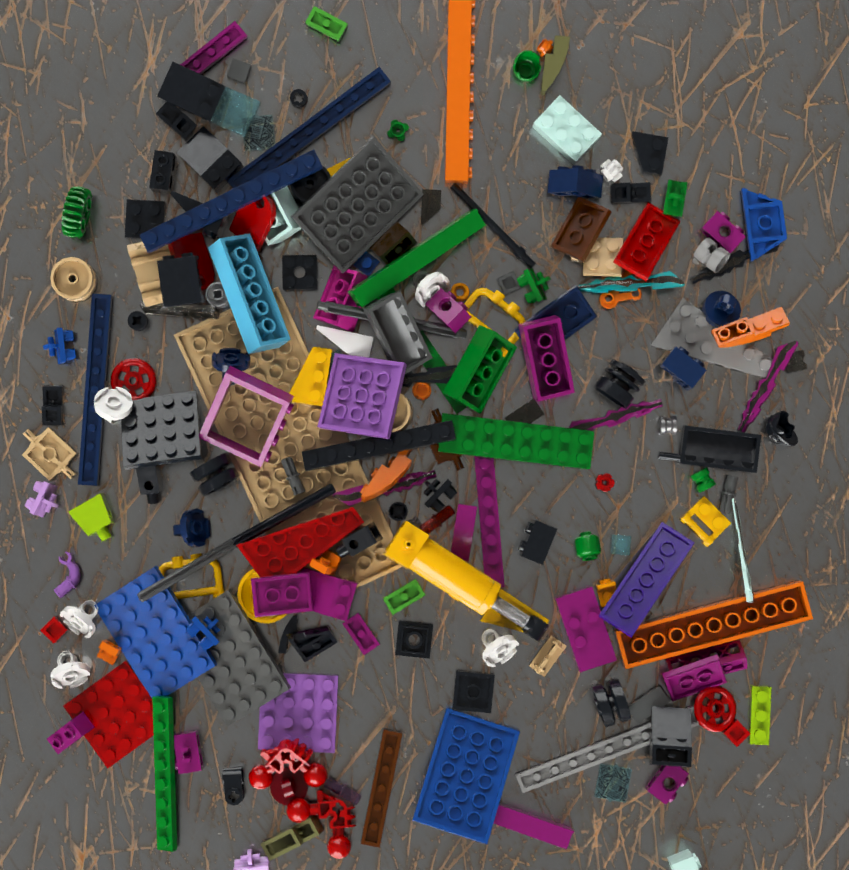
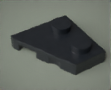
(650, 151)
(311, 641)

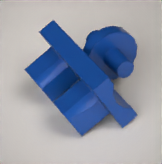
(60, 337)
(209, 639)

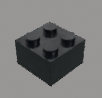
(537, 541)

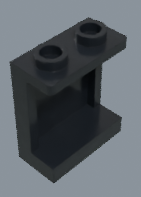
(180, 280)

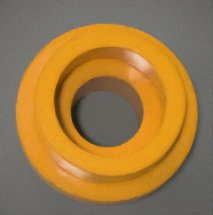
(462, 286)

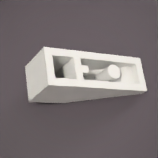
(349, 342)

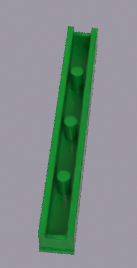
(416, 258)

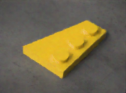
(313, 378)
(493, 617)

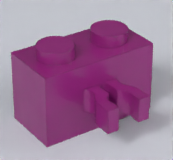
(188, 752)

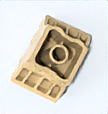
(147, 271)

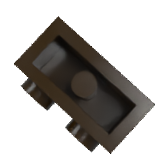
(393, 244)

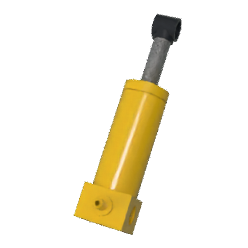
(456, 577)

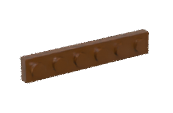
(381, 788)

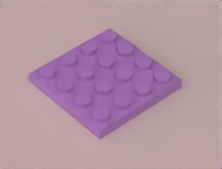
(362, 395)
(302, 712)

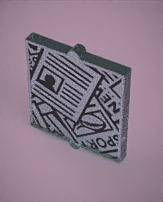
(260, 134)
(613, 782)

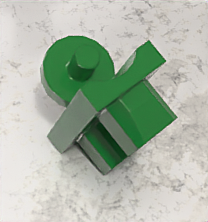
(675, 198)
(530, 278)

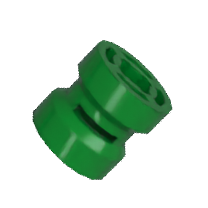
(703, 480)

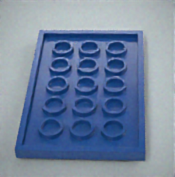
(155, 636)
(466, 776)

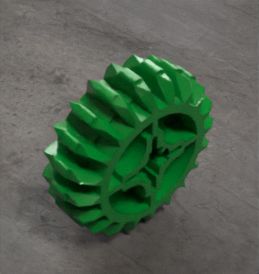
(76, 212)

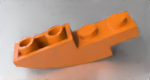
(750, 330)
(385, 477)

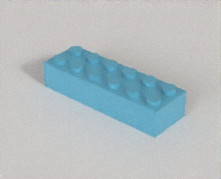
(249, 293)

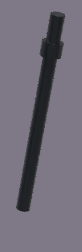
(518, 251)

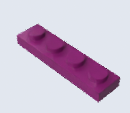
(215, 49)

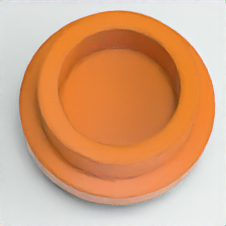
(545, 47)
(421, 390)

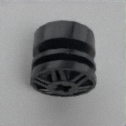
(619, 383)

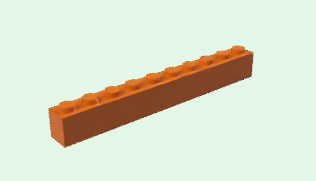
(458, 91)

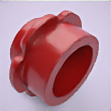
(605, 487)

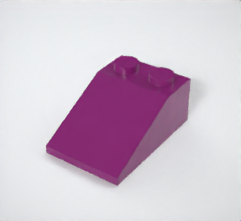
(331, 594)

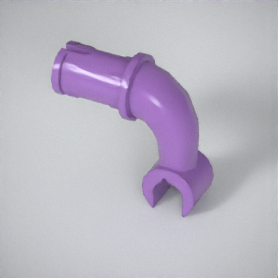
(71, 580)

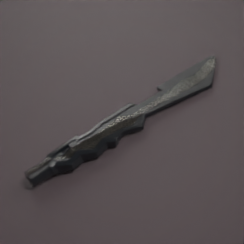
(735, 260)
(433, 375)

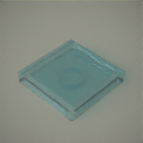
(235, 111)

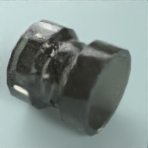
(796, 362)

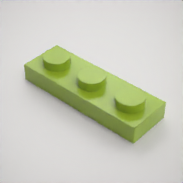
(760, 715)

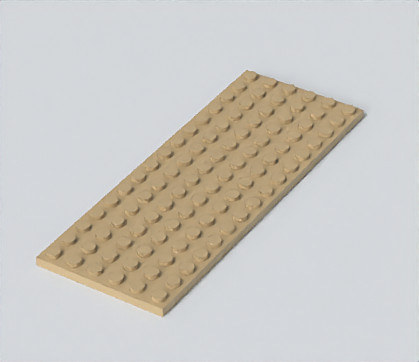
(249, 420)

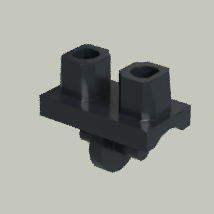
(433, 501)

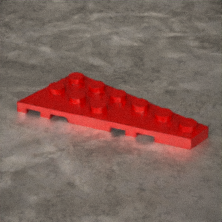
(296, 546)

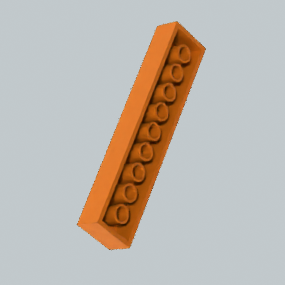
(714, 624)

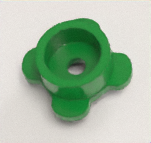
(397, 125)

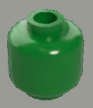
(587, 546)

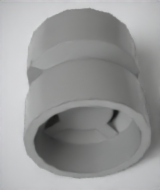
(712, 255)
(216, 295)

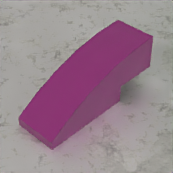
(463, 531)

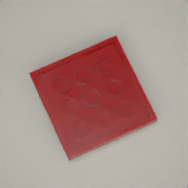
(118, 710)

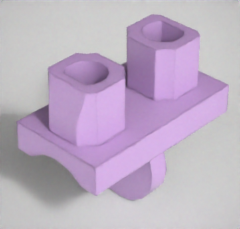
(44, 499)
(251, 862)

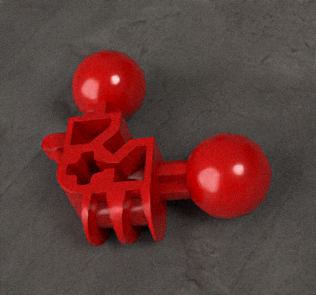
(285, 753)
(339, 844)

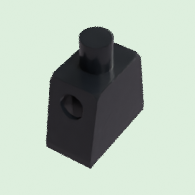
(152, 474)
(365, 537)

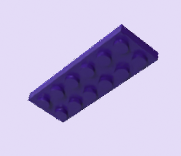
(646, 579)

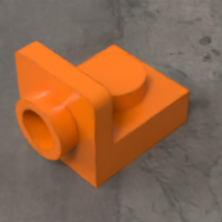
(327, 563)
(109, 651)

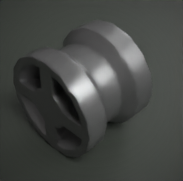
(668, 425)

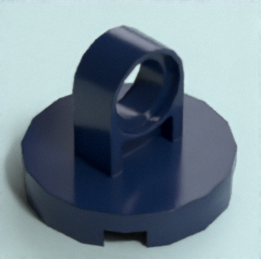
(721, 308)
(230, 357)
(193, 528)

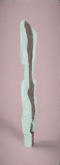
(745, 570)

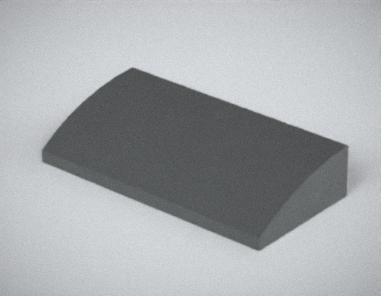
(397, 331)

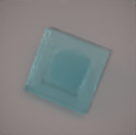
(620, 544)

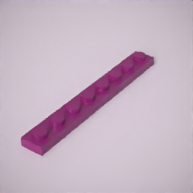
(489, 518)

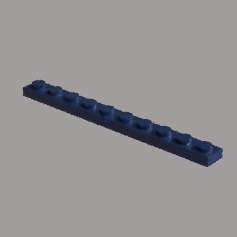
(313, 127)
(231, 201)
(95, 381)

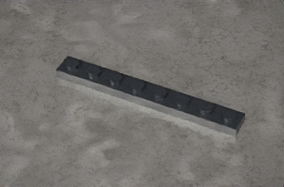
(376, 446)

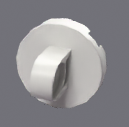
(429, 285)
(113, 404)
(78, 620)
(500, 649)
(69, 673)

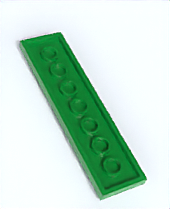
(519, 441)

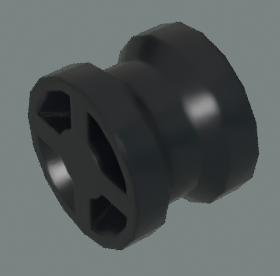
(140, 323)

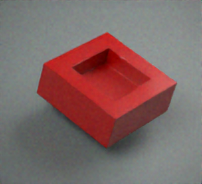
(54, 629)
(736, 733)

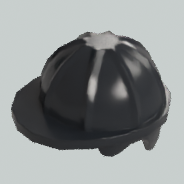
(780, 430)

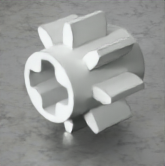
(611, 170)

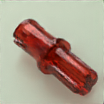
(437, 520)

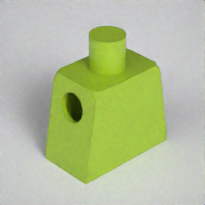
(94, 516)

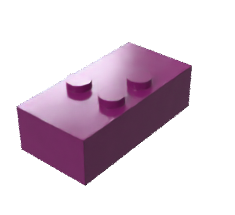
(546, 358)
(585, 628)

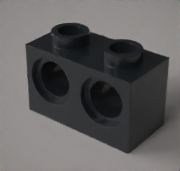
(163, 172)

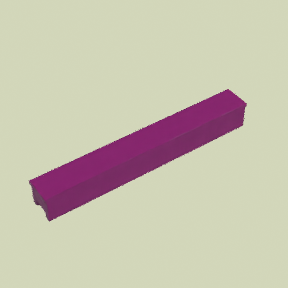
(533, 825)

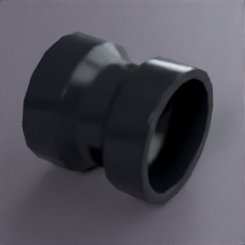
(398, 511)

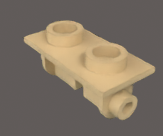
(547, 656)

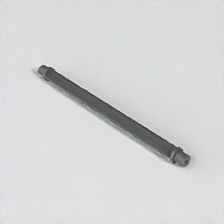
(356, 312)

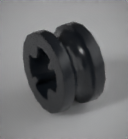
(296, 103)

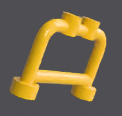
(497, 298)
(178, 562)

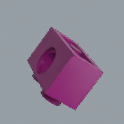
(720, 220)
(448, 310)
(70, 733)
(663, 793)

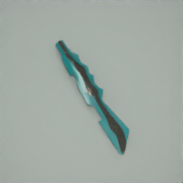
(630, 283)

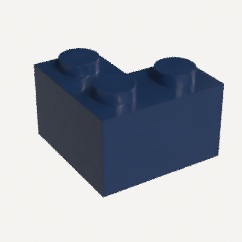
(575, 182)
(683, 368)

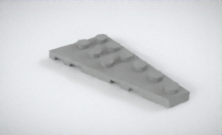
(691, 331)

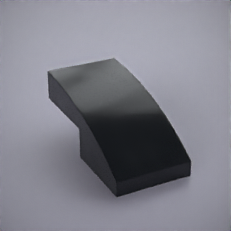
(176, 119)
(631, 192)
(52, 405)
(291, 627)

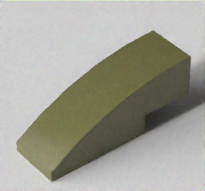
(554, 62)
(292, 837)

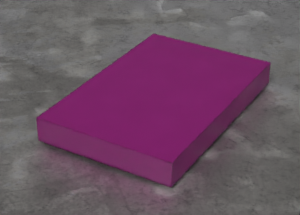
(281, 594)
(694, 677)

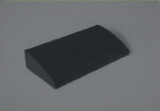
(720, 449)

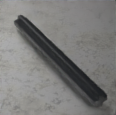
(284, 514)

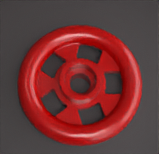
(144, 368)
(700, 709)

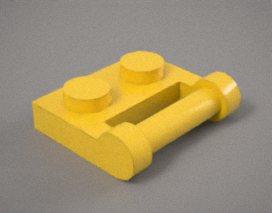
(709, 516)

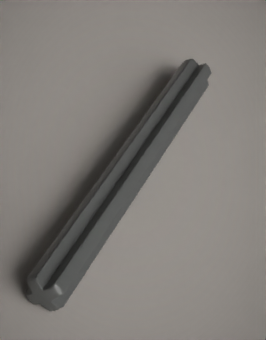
(186, 570)

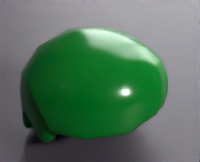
(527, 66)

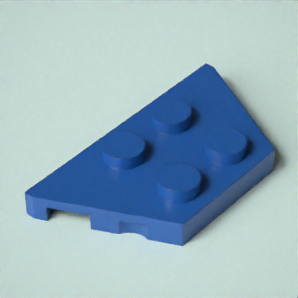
(763, 223)

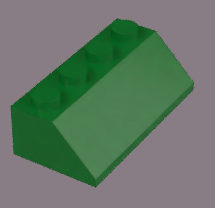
(479, 369)

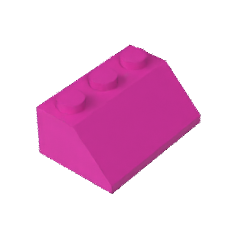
(336, 292)

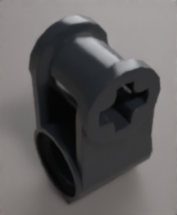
(233, 781)

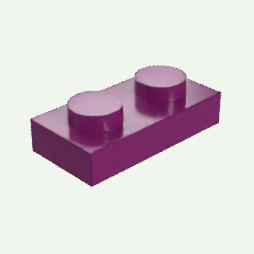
(361, 633)

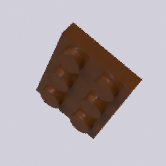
(581, 229)

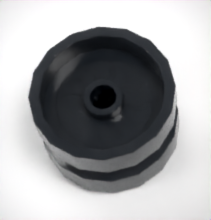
(302, 192)
(215, 476)
(610, 703)

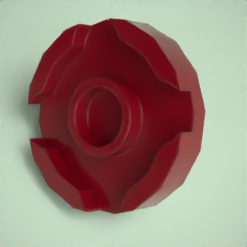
(288, 786)

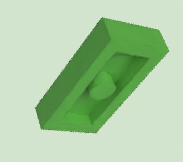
(326, 23)
(404, 596)

